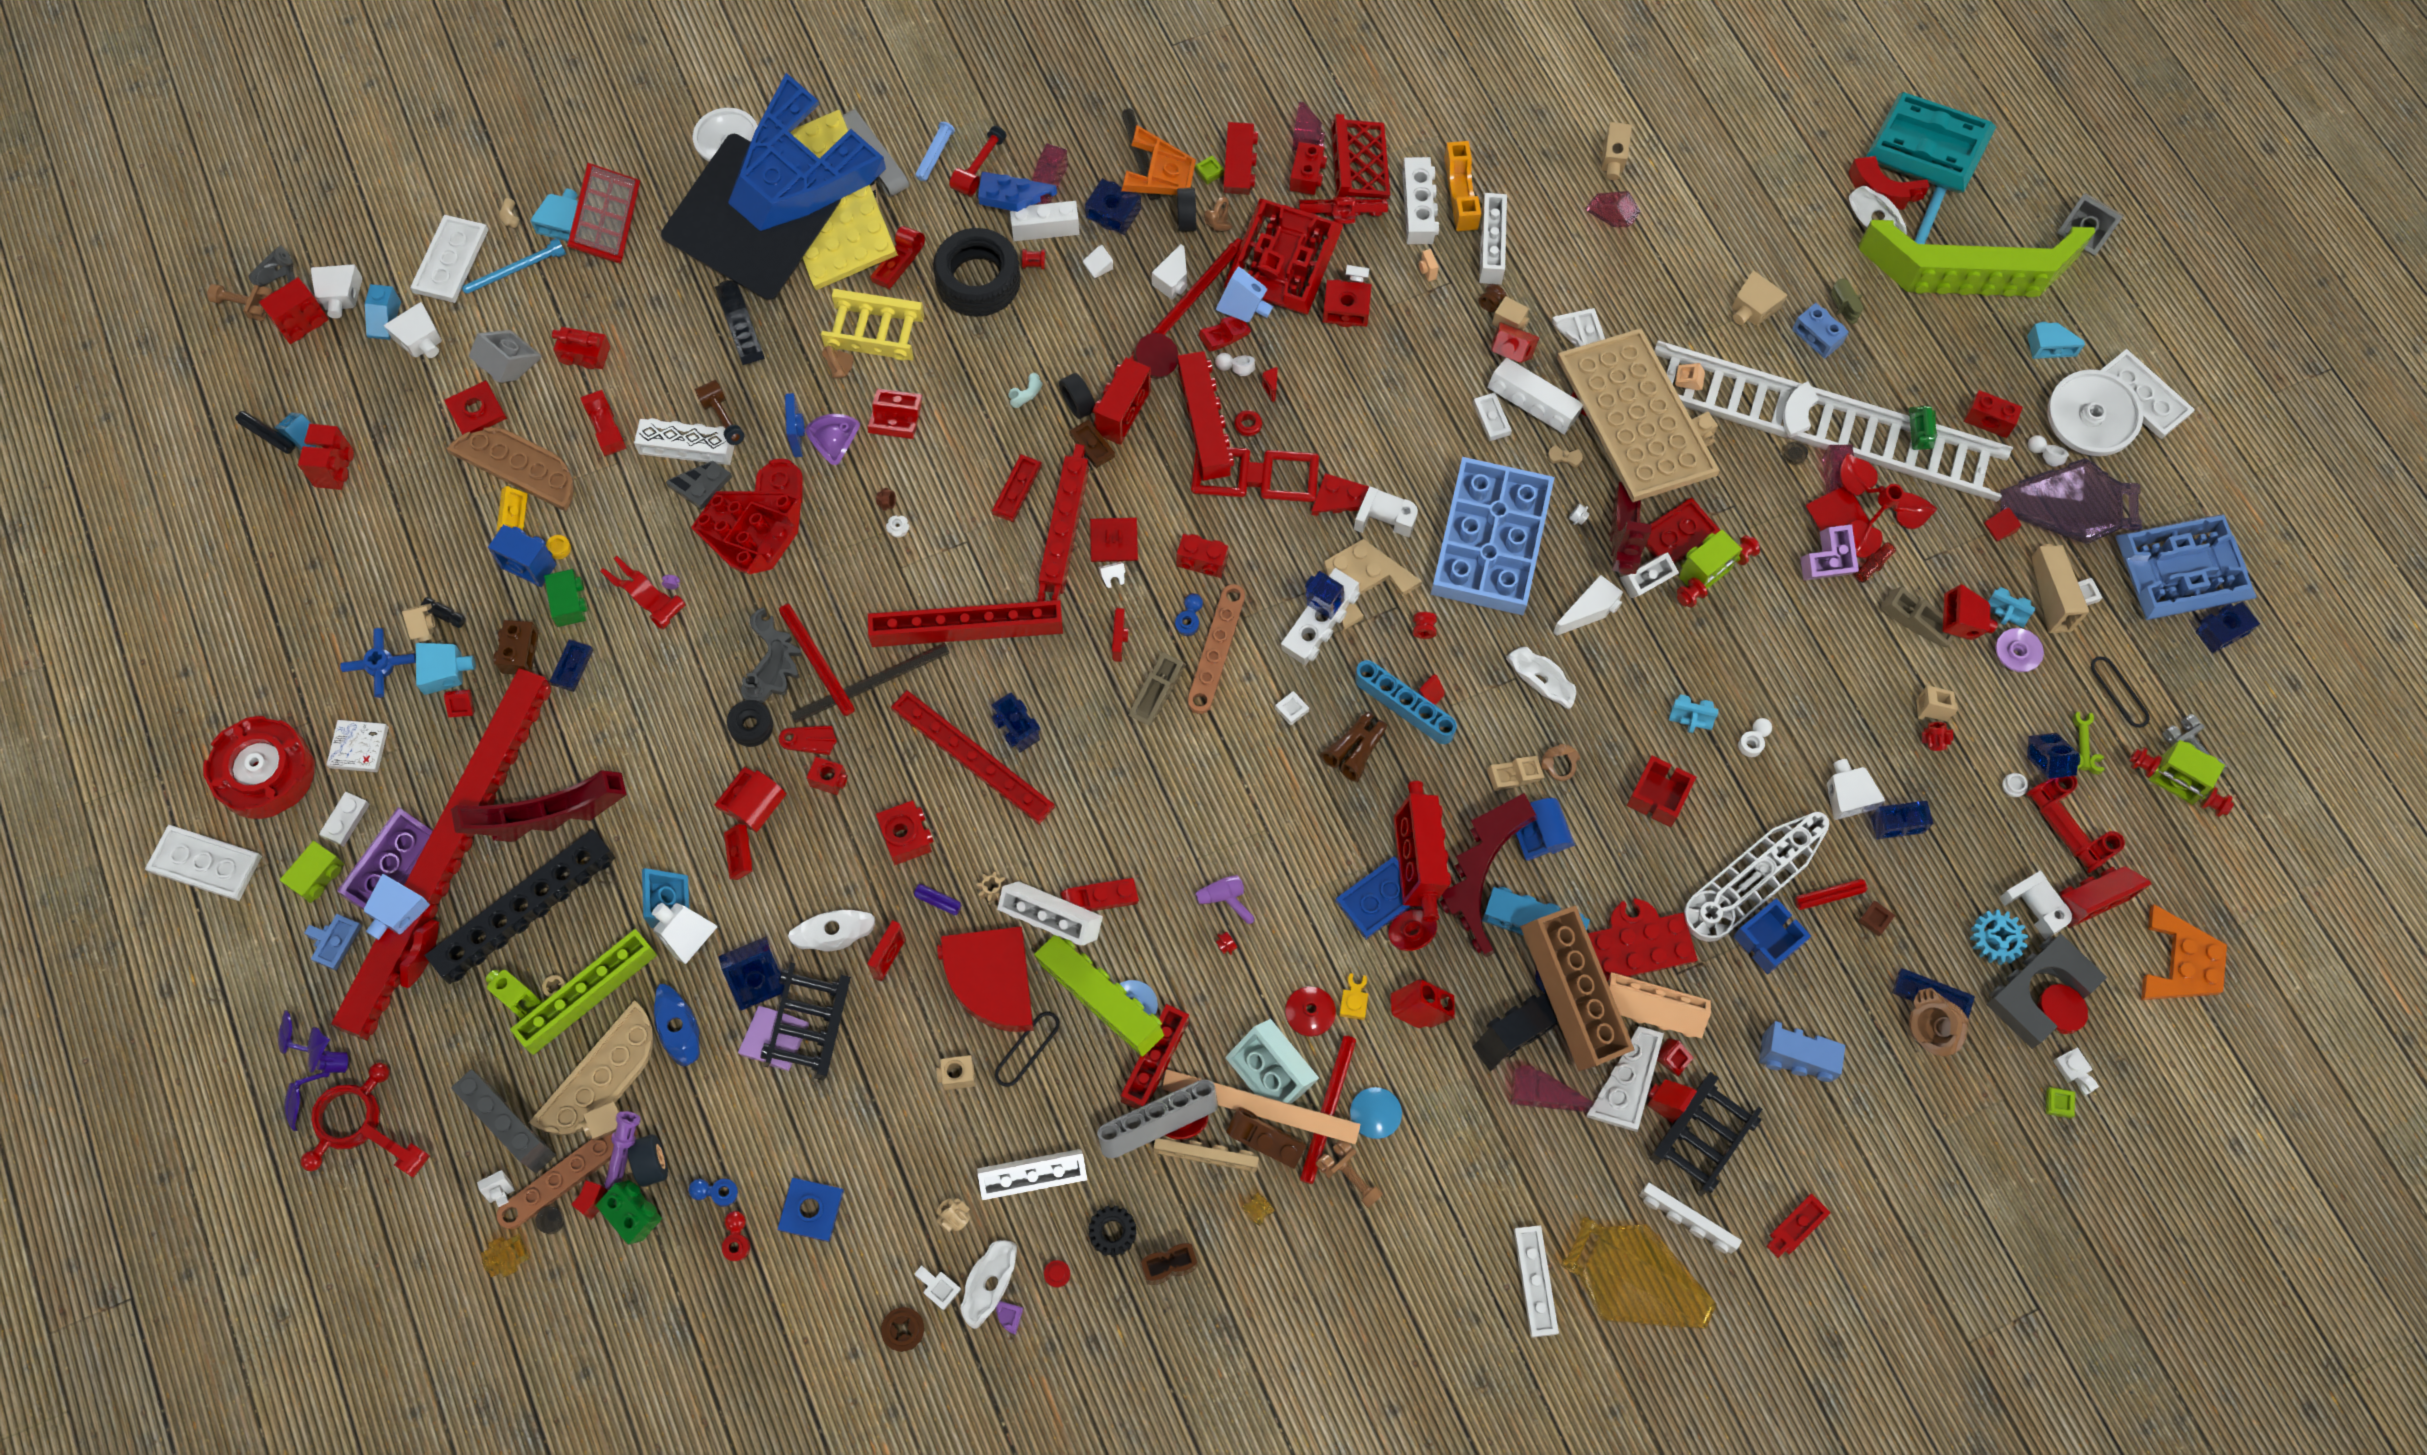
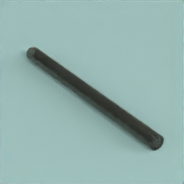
(872, 681)

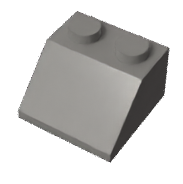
(2092, 213)
(503, 355)

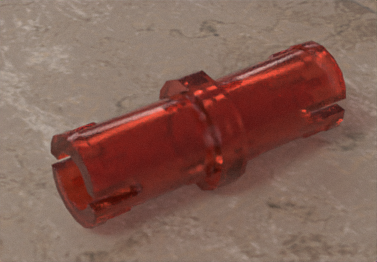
(1875, 562)

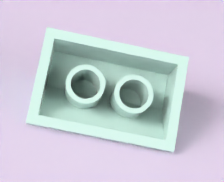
(1271, 1064)

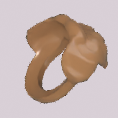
(1218, 217)
(838, 361)
(1560, 750)

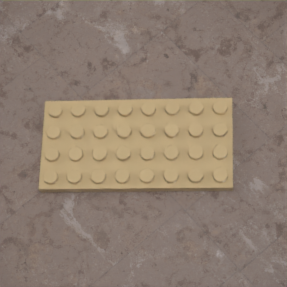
(1637, 415)

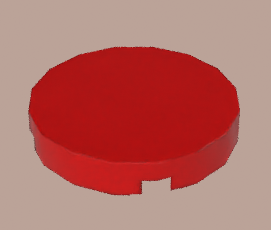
(2064, 1008)

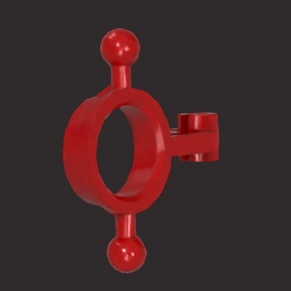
(409, 1159)

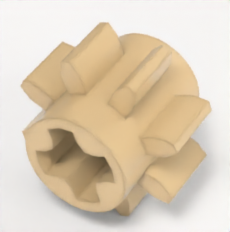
(987, 883)
(952, 1214)

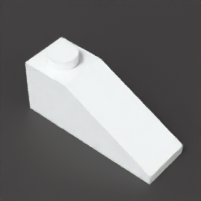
(1592, 606)

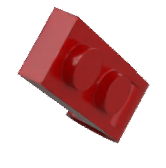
(908, 245)
(1103, 895)

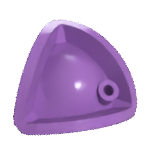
(832, 435)

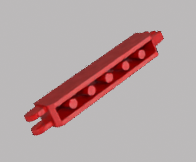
(1064, 525)

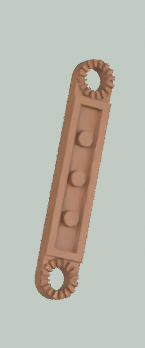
(1216, 648)
(557, 1181)

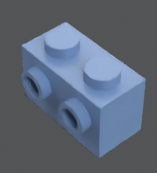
(1820, 330)

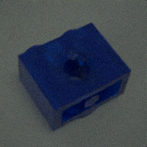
(1124, 204)

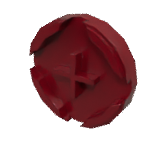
(1157, 353)

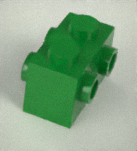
(629, 1212)

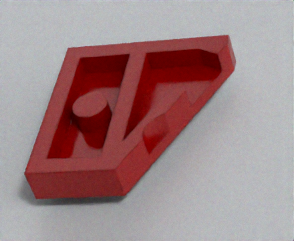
(1338, 495)

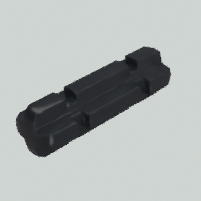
(445, 613)

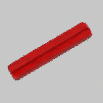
(1831, 894)

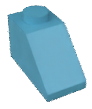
(2053, 341)

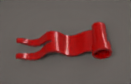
(646, 595)

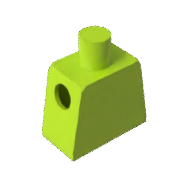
(510, 992)

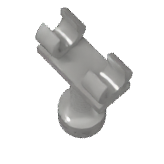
(2193, 726)

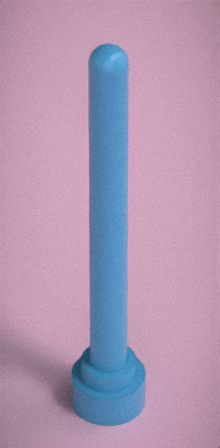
(553, 249)

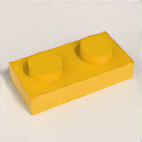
(512, 508)

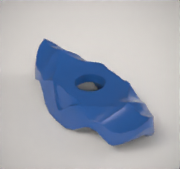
(680, 1045)

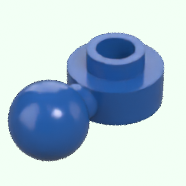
(1193, 604)
(700, 1189)

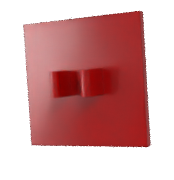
(1114, 539)

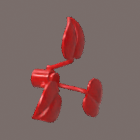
(1911, 509)

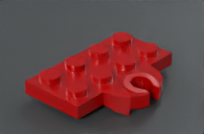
(1642, 942)

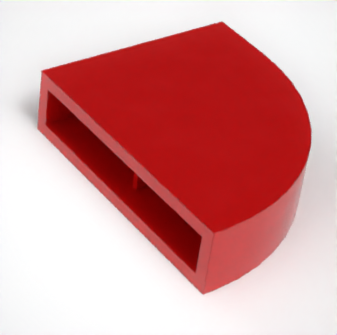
(990, 976)

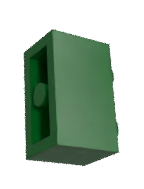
(565, 597)

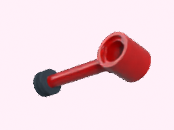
(965, 180)

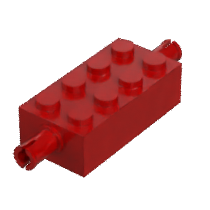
(1421, 851)

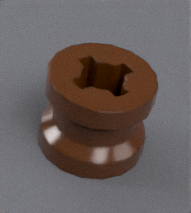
(1492, 297)

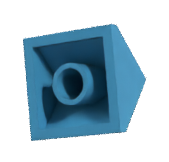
(662, 888)

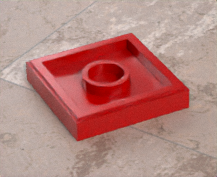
(886, 951)

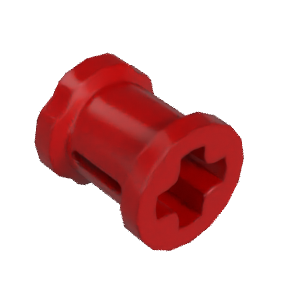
(1033, 259)

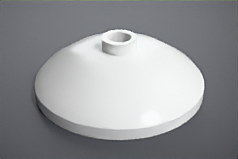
(717, 125)

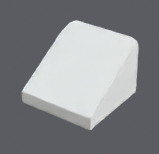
(1098, 262)

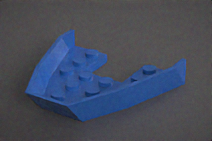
(786, 179)

